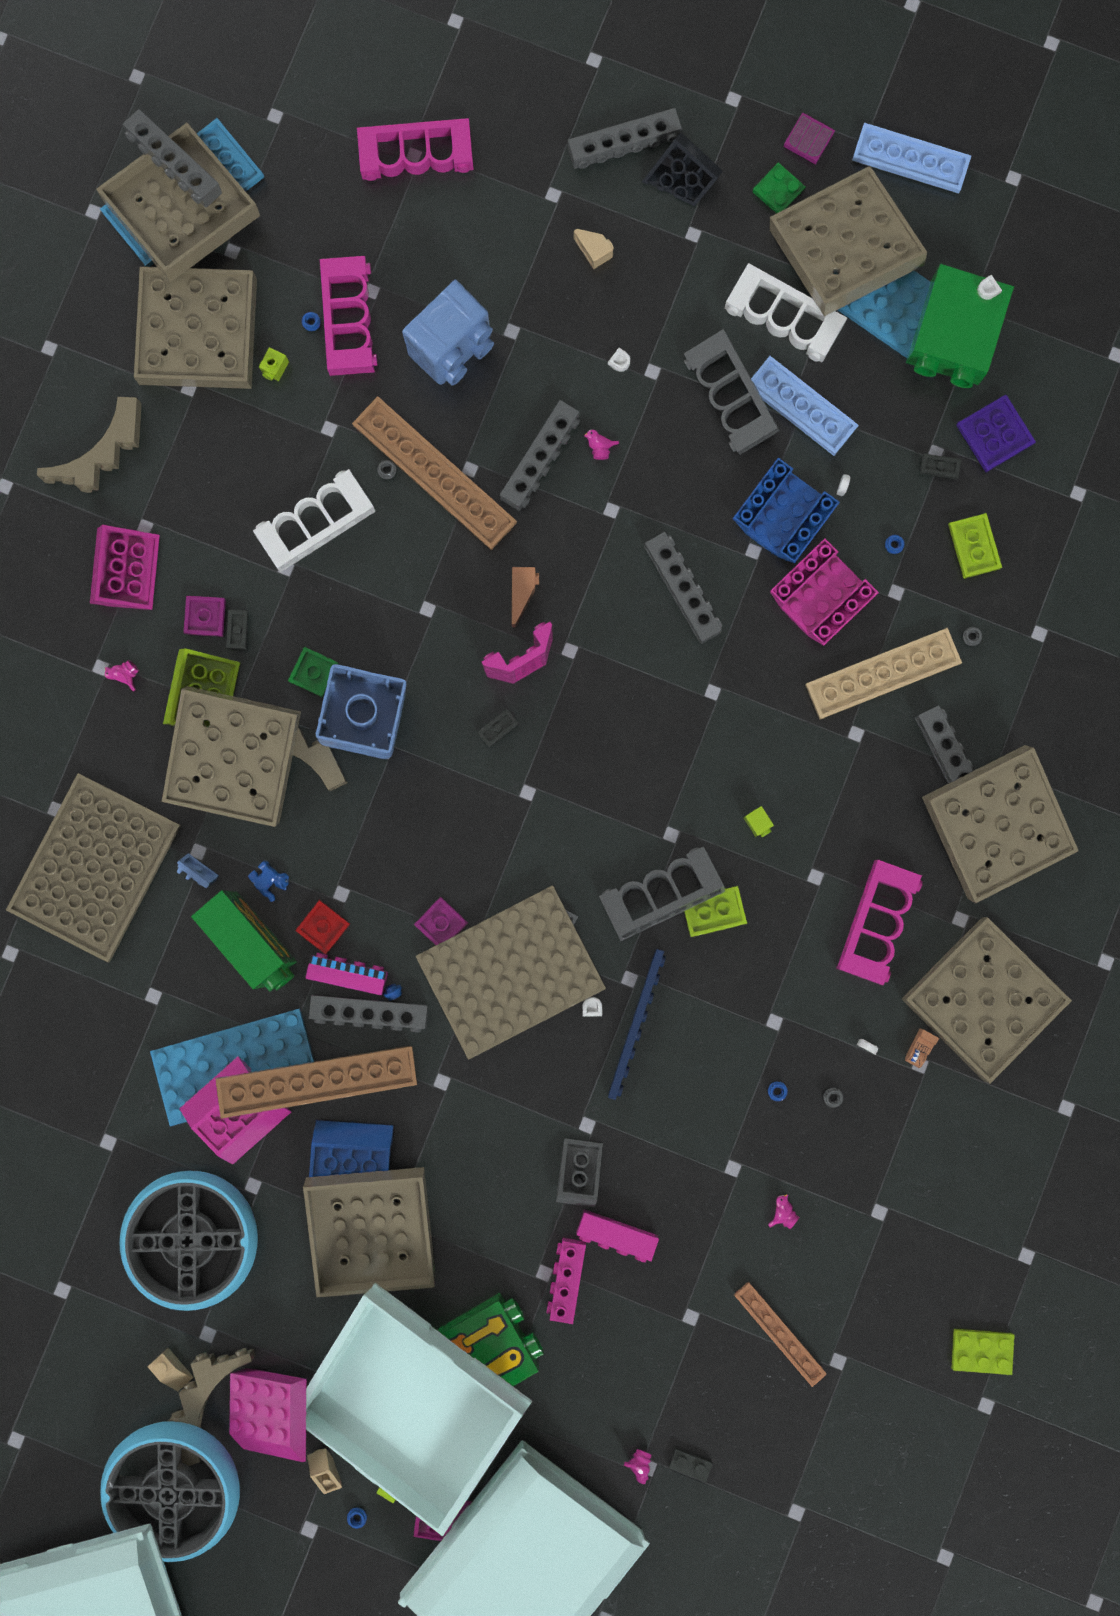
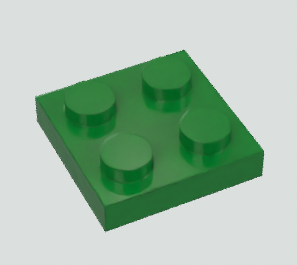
(778, 189)
(312, 672)

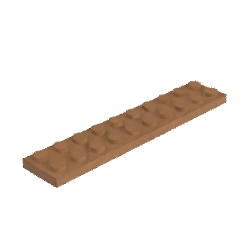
(434, 473)
(315, 1081)

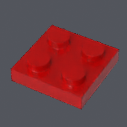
(322, 927)

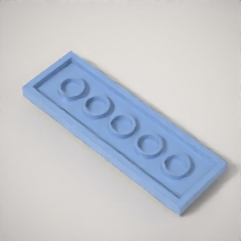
(911, 158)
(803, 406)

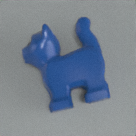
(267, 878)

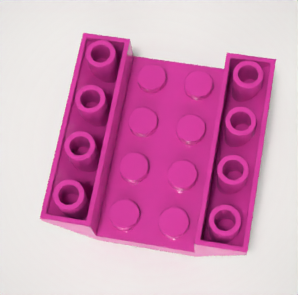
(822, 593)
(521, 666)
(232, 1135)

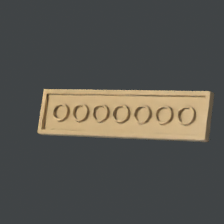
(883, 673)

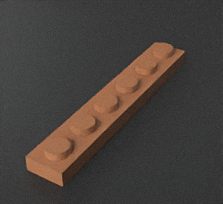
(780, 1334)

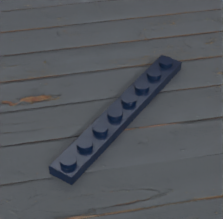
(634, 1031)

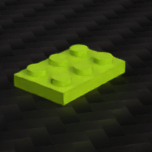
(975, 545)
(716, 913)
(982, 1351)

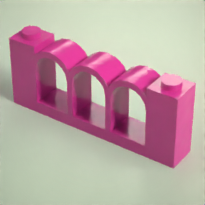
(372, 167)
(346, 271)
(894, 877)

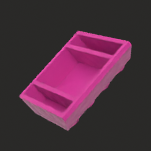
(268, 1413)

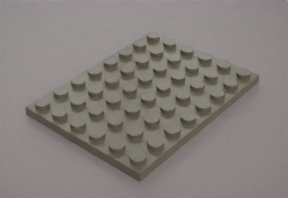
(93, 867)
(510, 972)

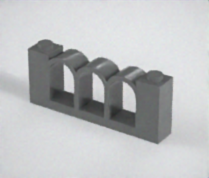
(707, 353)
(696, 861)

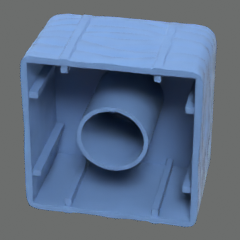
(449, 334)
(361, 711)

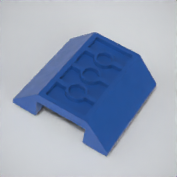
(784, 512)
(350, 1148)

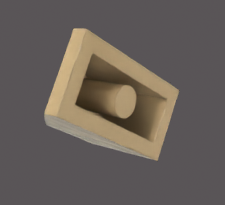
(594, 247)
(170, 1370)
(324, 1471)

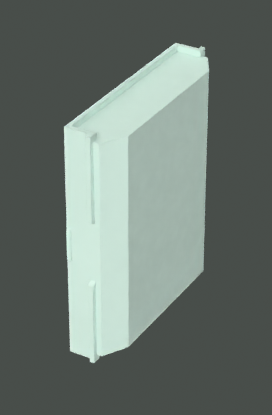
(410, 1408)
(527, 1548)
(91, 1578)

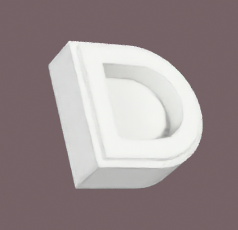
(988, 288)
(620, 360)
(843, 485)
(592, 1007)
(867, 1046)

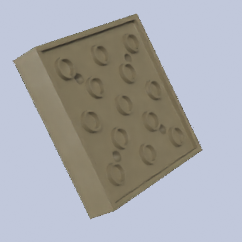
(171, 213)
(847, 241)
(195, 328)
(230, 756)
(1000, 823)
(986, 999)
(369, 1231)

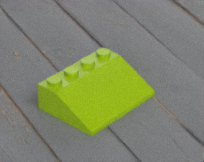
(200, 672)

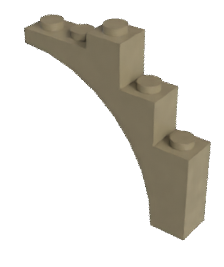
(85, 471)
(320, 759)
(194, 1396)

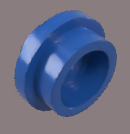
(311, 316)
(900, 544)
(392, 992)
(783, 1093)
(356, 1523)

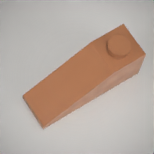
(523, 588)

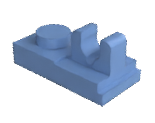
(196, 871)

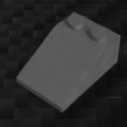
(579, 1173)

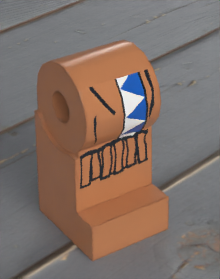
(921, 1048)

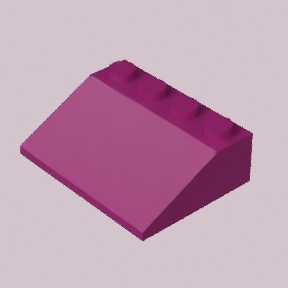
(124, 568)

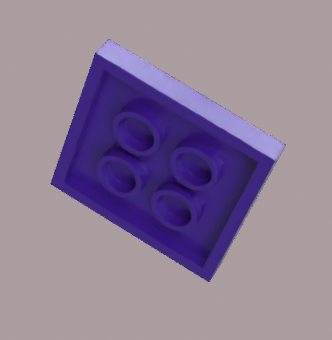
(995, 433)

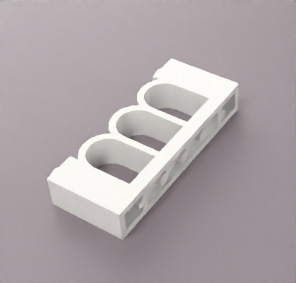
(751, 279)
(269, 533)

